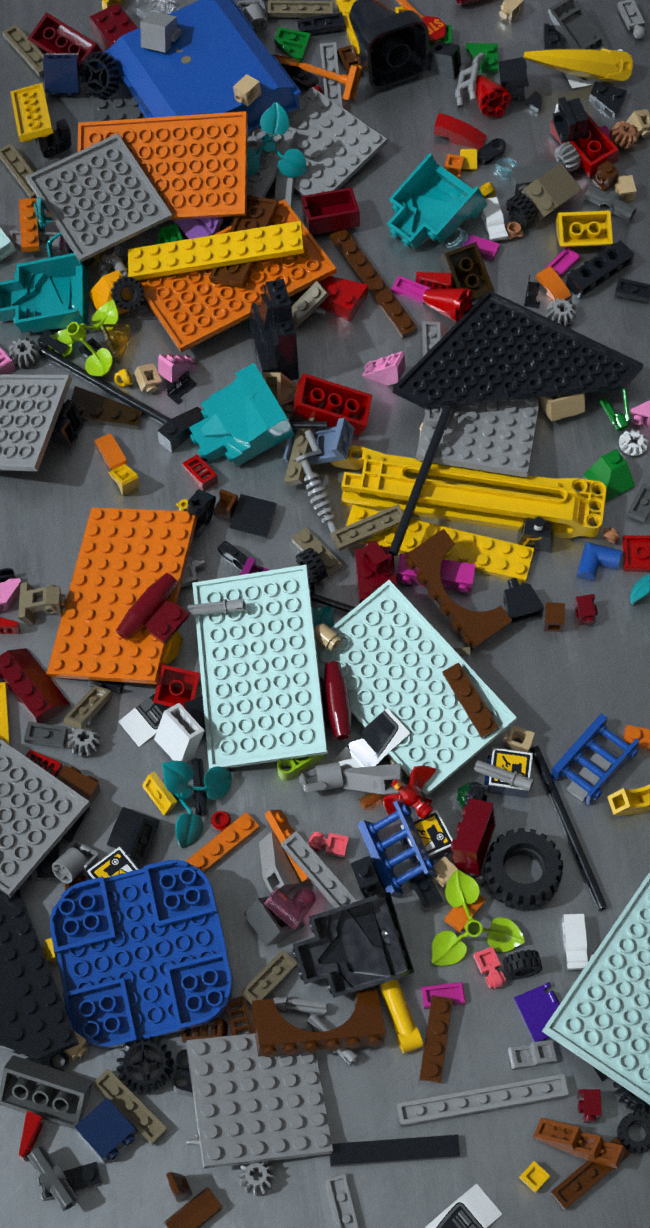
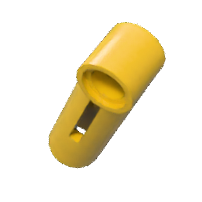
(406, 1031)

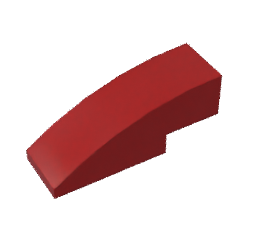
(459, 131)

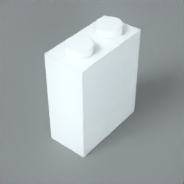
(179, 733)

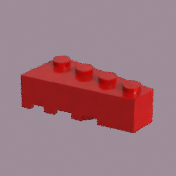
(344, 297)

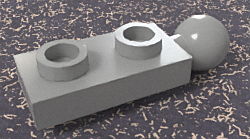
(632, 18)

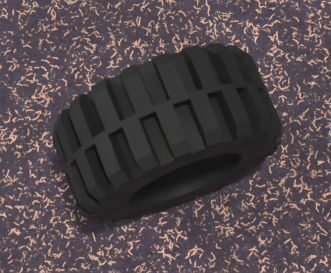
(523, 844)

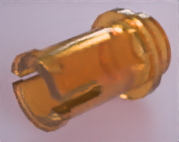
(369, 799)

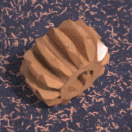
(624, 135)

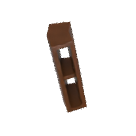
(196, 1211)

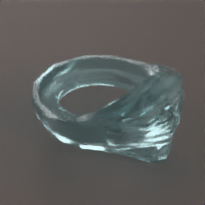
(504, 172)
(463, 239)

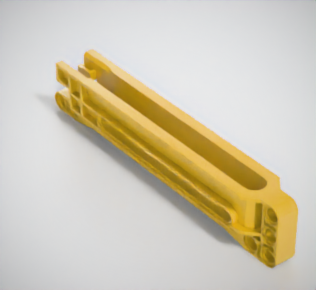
(473, 494)

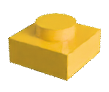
(534, 1177)

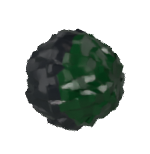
(471, 790)

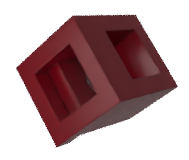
(376, 556)
(585, 609)
(589, 1104)

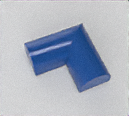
(596, 555)

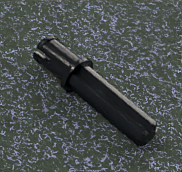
(198, 781)

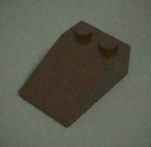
(467, 269)

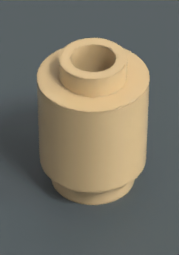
(326, 637)

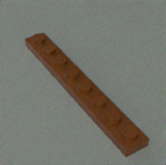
(376, 286)

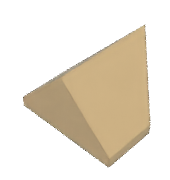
(279, 385)

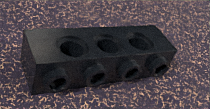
(599, 269)

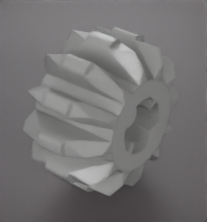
(568, 156)
(561, 311)
(23, 352)
(89, 736)
(249, 1180)

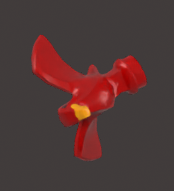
(412, 793)

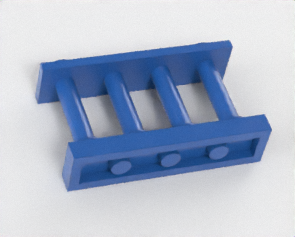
(587, 740)
(377, 849)

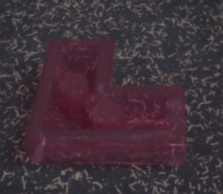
(291, 910)

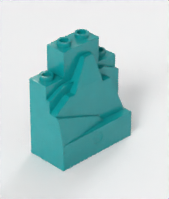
(432, 204)
(46, 294)
(240, 420)

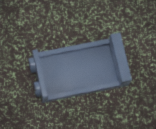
(332, 441)

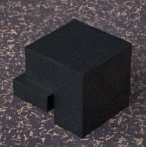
(514, 77)
(571, 120)
(67, 425)

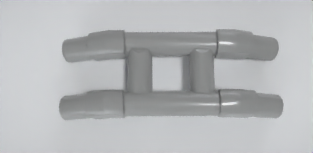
(466, 70)

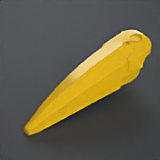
(586, 63)

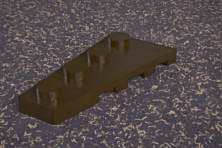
(105, 411)

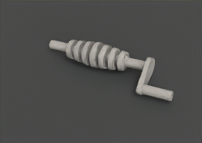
(314, 484)

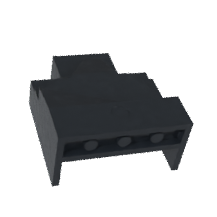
(274, 332)
(354, 946)

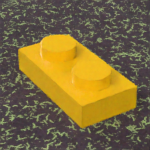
(159, 794)

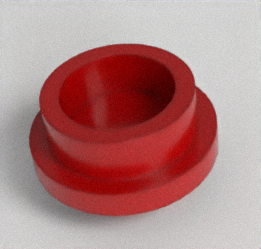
(220, 820)

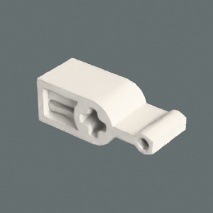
(494, 220)
(575, 941)

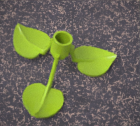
(102, 360)
(448, 948)

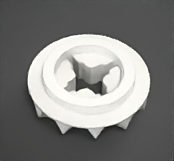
(632, 448)

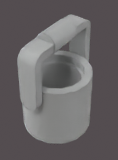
(255, 14)
(327, 776)
(73, 862)

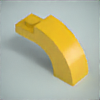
(630, 801)

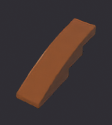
(579, 1143)

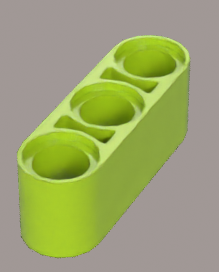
(297, 765)

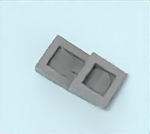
(532, 1055)

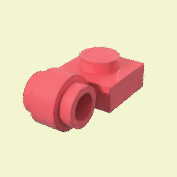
(335, 844)
(488, 962)

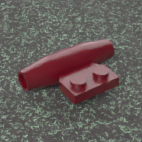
(154, 612)
(336, 701)

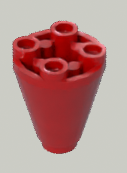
(491, 97)
(449, 302)

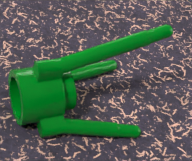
(618, 420)

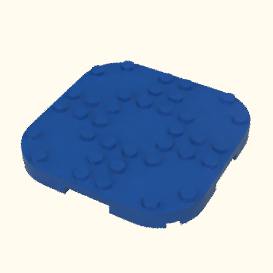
(141, 954)

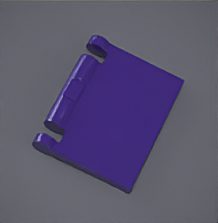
(537, 1009)

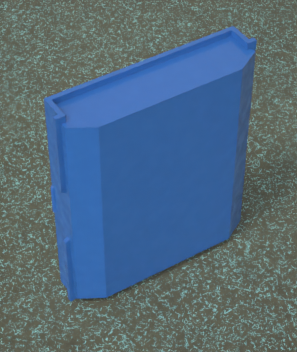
(221, 54)

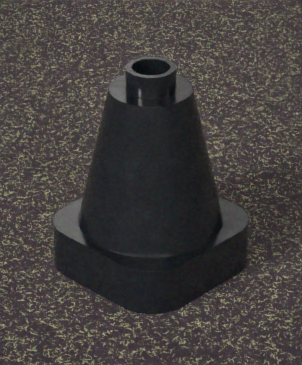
(390, 43)

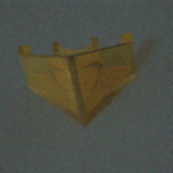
(116, 339)

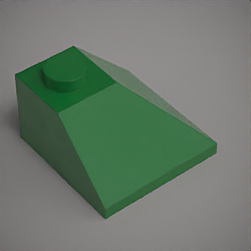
(613, 472)

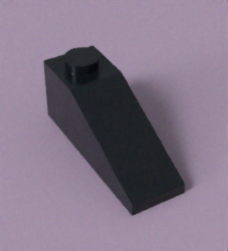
(177, 429)

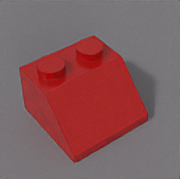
(175, 686)

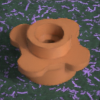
(513, 230)
(611, 535)

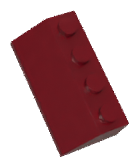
(60, 38)
(31, 685)

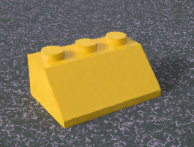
(584, 228)

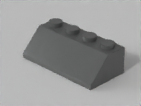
(44, 1091)

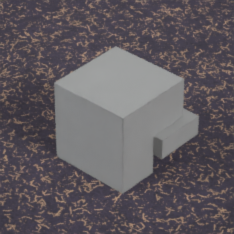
(159, 31)

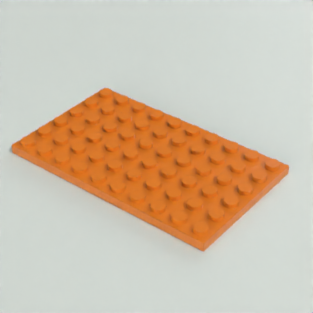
(189, 159)
(199, 309)
(115, 565)

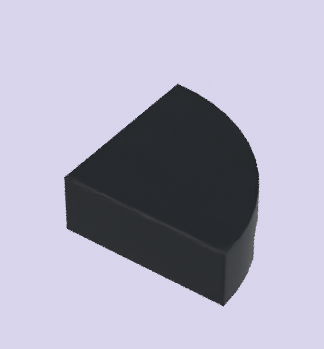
(534, 101)

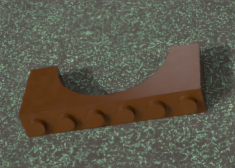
(472, 625)
(278, 1036)

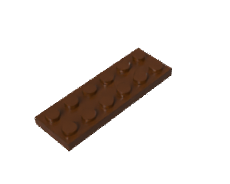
(259, 214)

